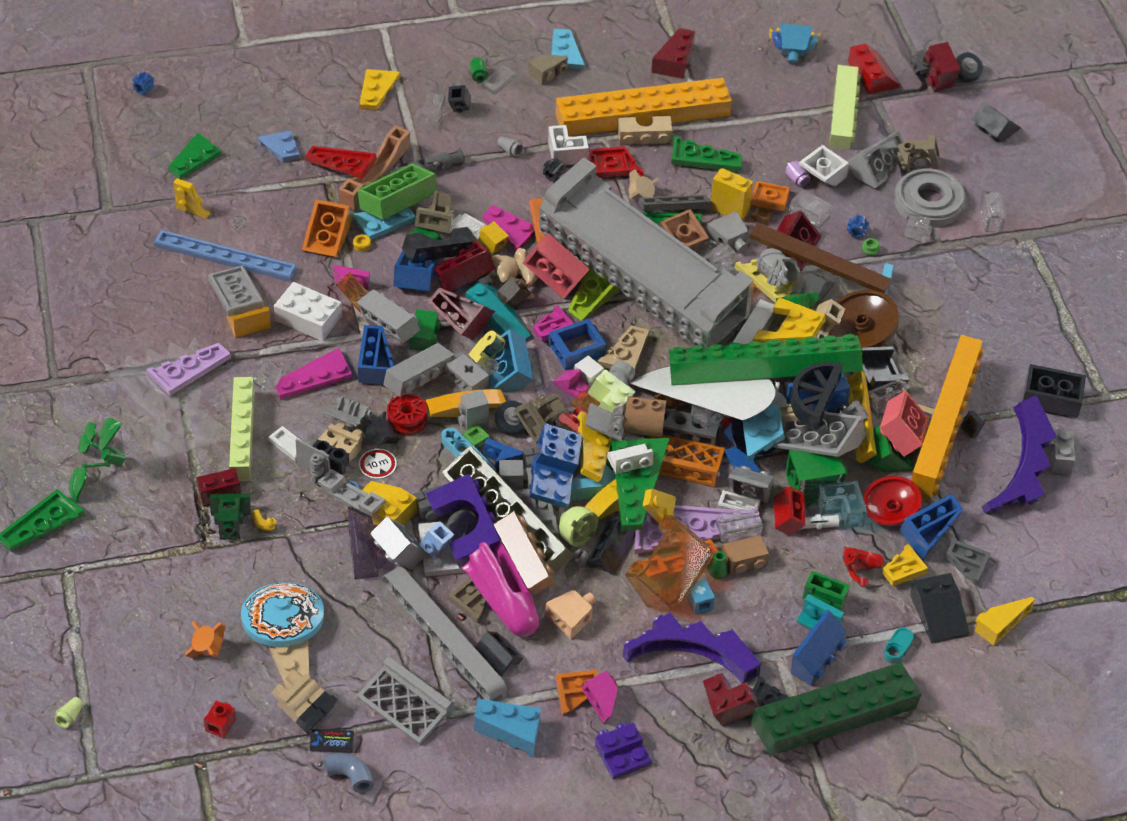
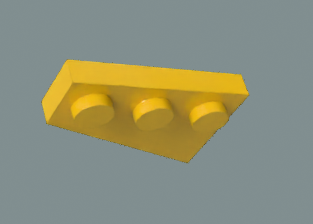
(375, 88)

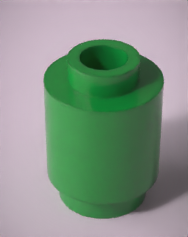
(478, 69)

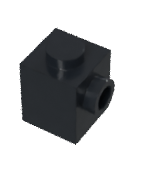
(459, 98)

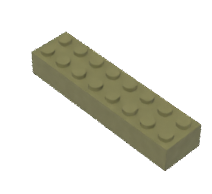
(504, 501)

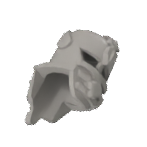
(774, 267)

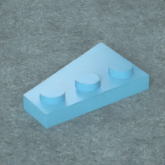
(565, 45)

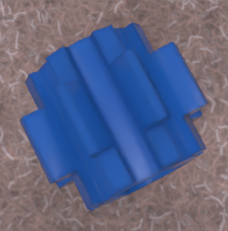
(143, 83)
(858, 226)

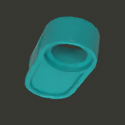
(899, 641)

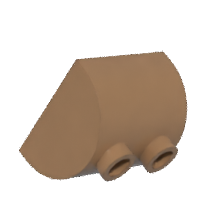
(644, 416)

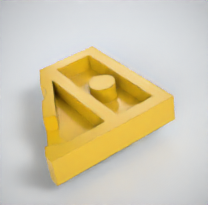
(188, 199)
(658, 504)

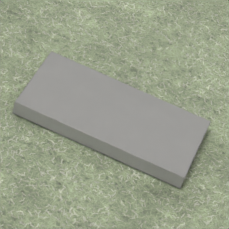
(236, 290)

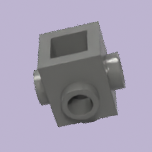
(919, 63)

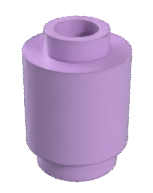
(797, 174)

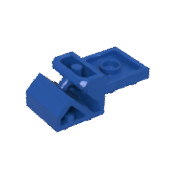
(555, 465)

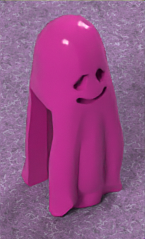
(503, 588)

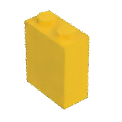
(731, 193)

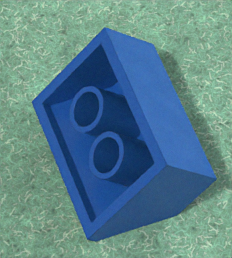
(818, 649)

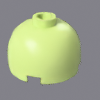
(577, 525)

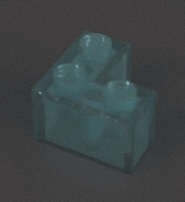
(843, 499)

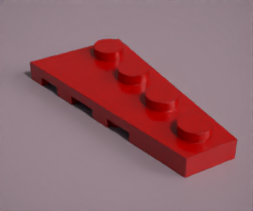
(346, 161)

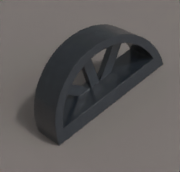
(819, 372)

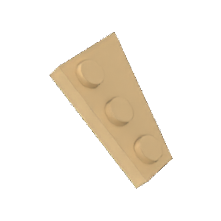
(291, 658)

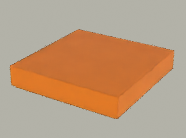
(770, 196)

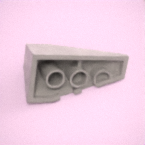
(876, 161)

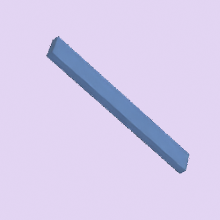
(225, 255)

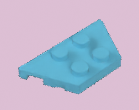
(763, 430)

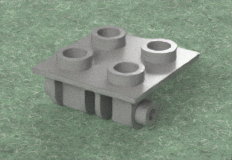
(348, 411)
(605, 421)
(313, 460)

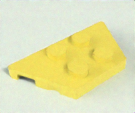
(760, 281)

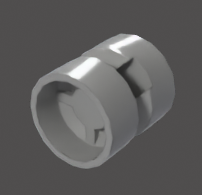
(623, 371)

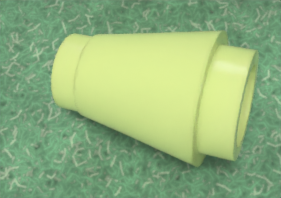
(68, 713)

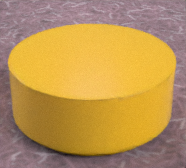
(361, 243)

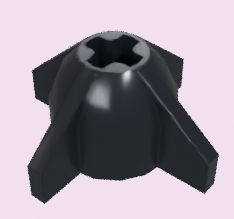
(378, 430)

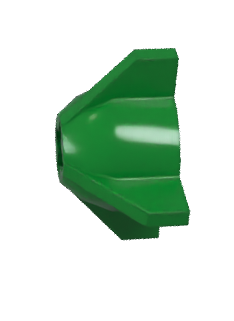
(804, 299)

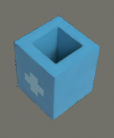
(701, 597)

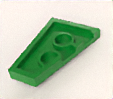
(193, 157)

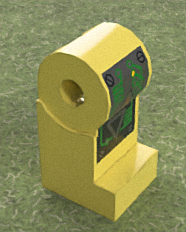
(487, 347)

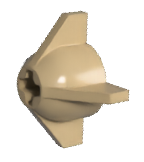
(640, 186)

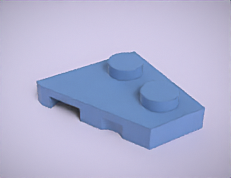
(281, 145)

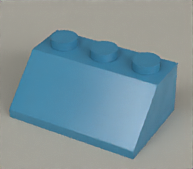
(513, 363)

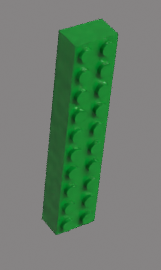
(761, 360)

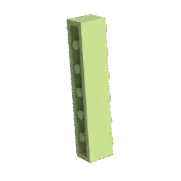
(844, 107)
(242, 427)

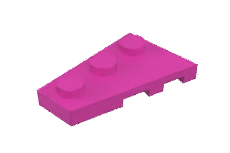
(518, 229)

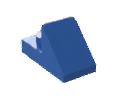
(499, 451)

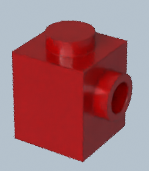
(220, 719)

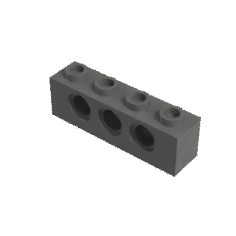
(680, 425)

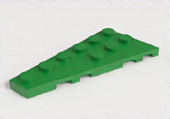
(634, 483)

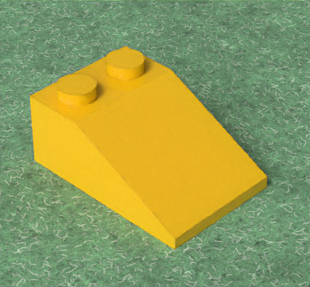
(399, 503)

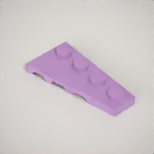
(180, 373)

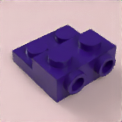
(622, 750)

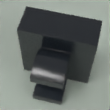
(973, 423)

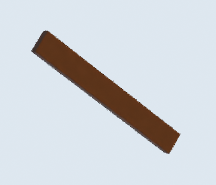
(820, 258)

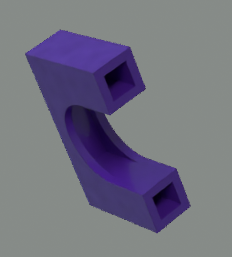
(464, 494)

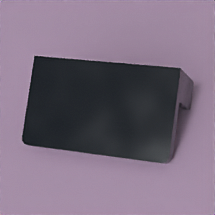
(497, 652)

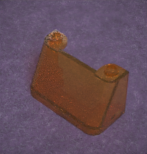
(672, 567)

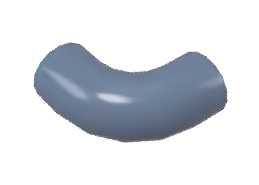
(351, 767)

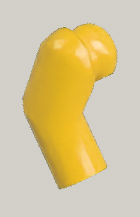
(264, 524)

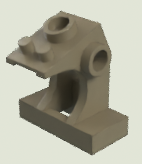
(919, 149)
(439, 211)
(536, 415)

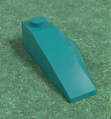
(504, 316)

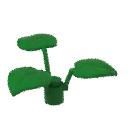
(109, 454)

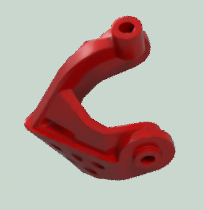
(866, 560)

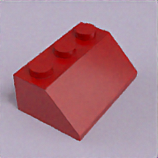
(872, 68)

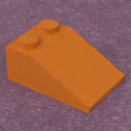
(328, 228)

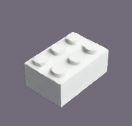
(307, 311)

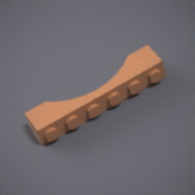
(391, 150)

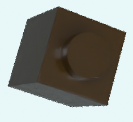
(514, 292)

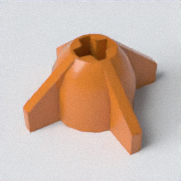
(206, 640)

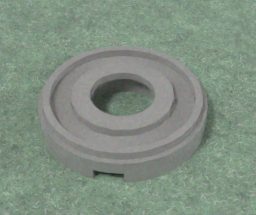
(942, 211)

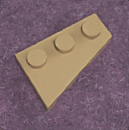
(627, 348)

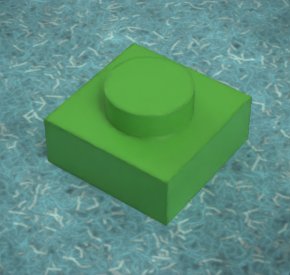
(476, 436)

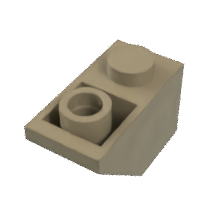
(547, 67)

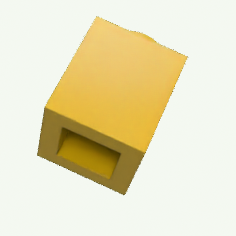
(493, 237)

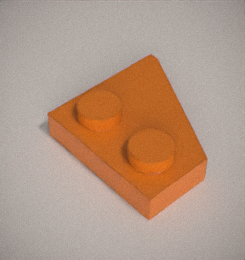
(570, 689)

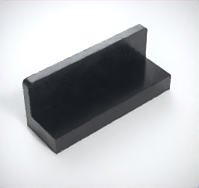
(611, 546)

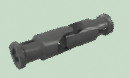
(443, 160)

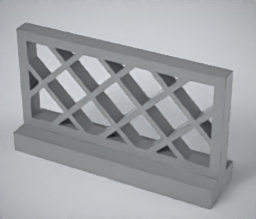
(420, 691)

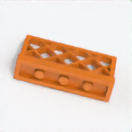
(695, 471)

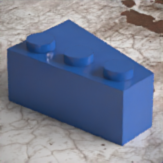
(374, 355)
(930, 524)

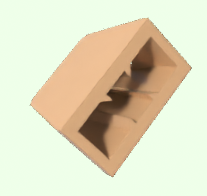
(570, 612)

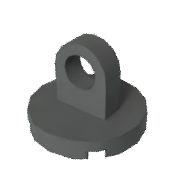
(462, 523)

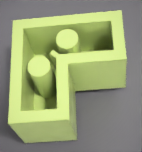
(610, 391)

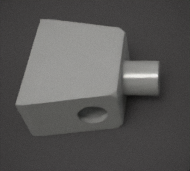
(729, 230)

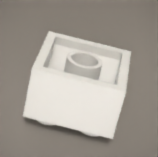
(826, 166)

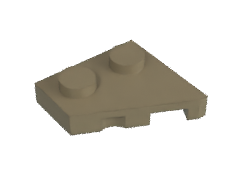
(468, 600)

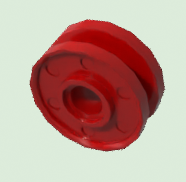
(407, 414)

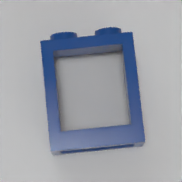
(569, 359)

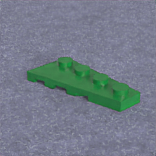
(694, 155)
(42, 519)

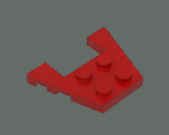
(613, 162)

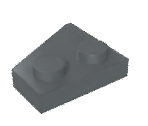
(968, 560)

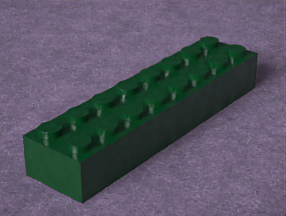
(835, 708)

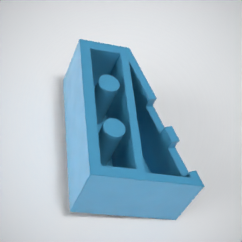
(509, 723)

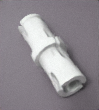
(831, 521)

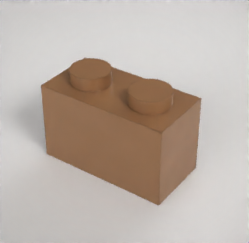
(745, 554)

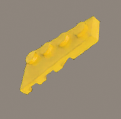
(594, 450)

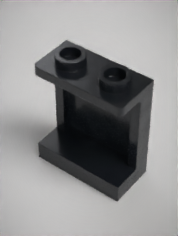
(880, 367)

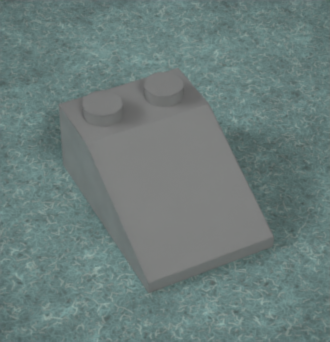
(751, 483)

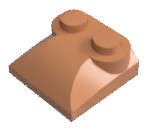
(685, 229)

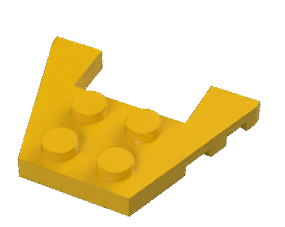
(799, 323)

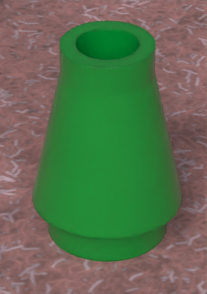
(718, 565)

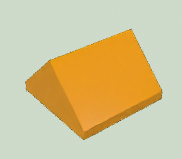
(250, 321)

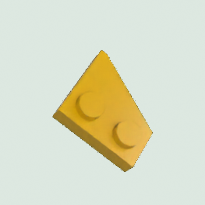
(904, 567)

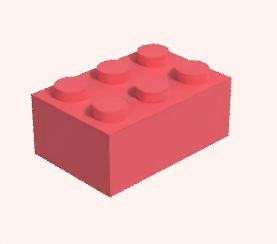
(555, 265)
(904, 423)

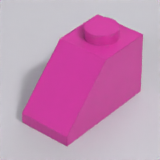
(601, 693)

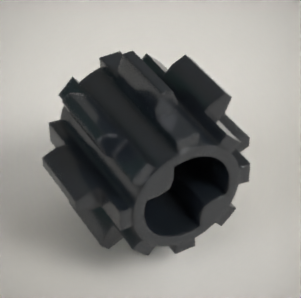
(553, 169)

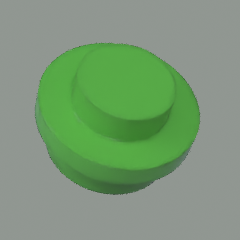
(871, 246)

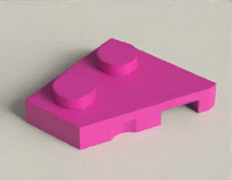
(551, 322)

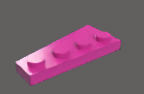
(317, 374)

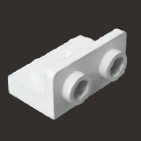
(630, 458)

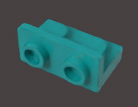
(813, 611)

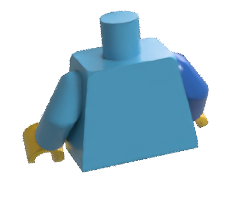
(794, 40)

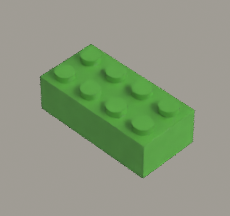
(397, 191)

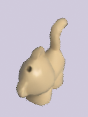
(508, 266)

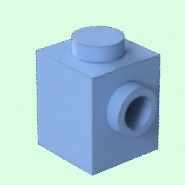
(436, 539)

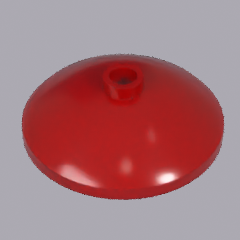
(892, 493)

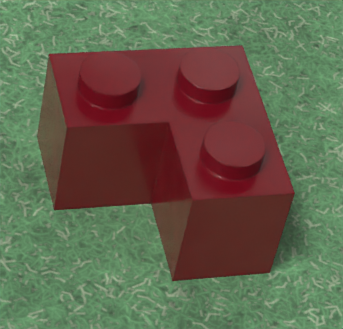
(943, 66)
(729, 703)

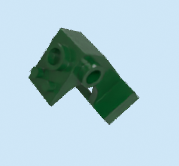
(229, 518)

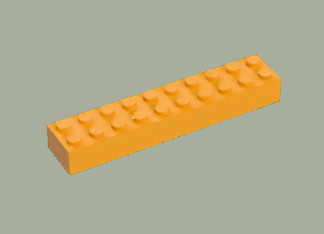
(680, 101)
(947, 416)

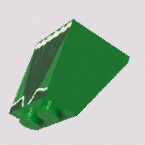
(809, 470)

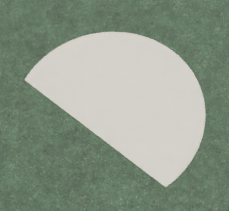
(733, 398)

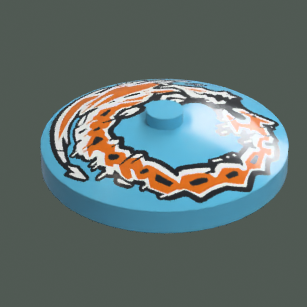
(282, 614)

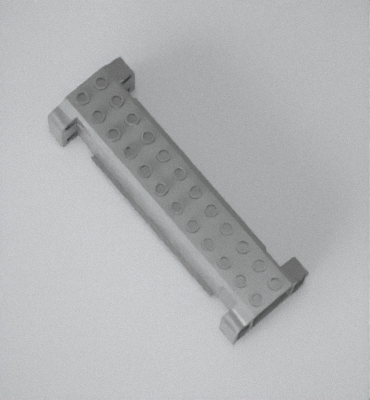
(644, 259)

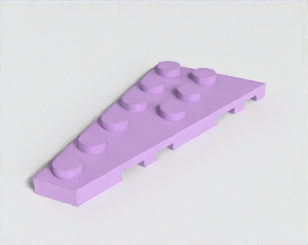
(697, 519)

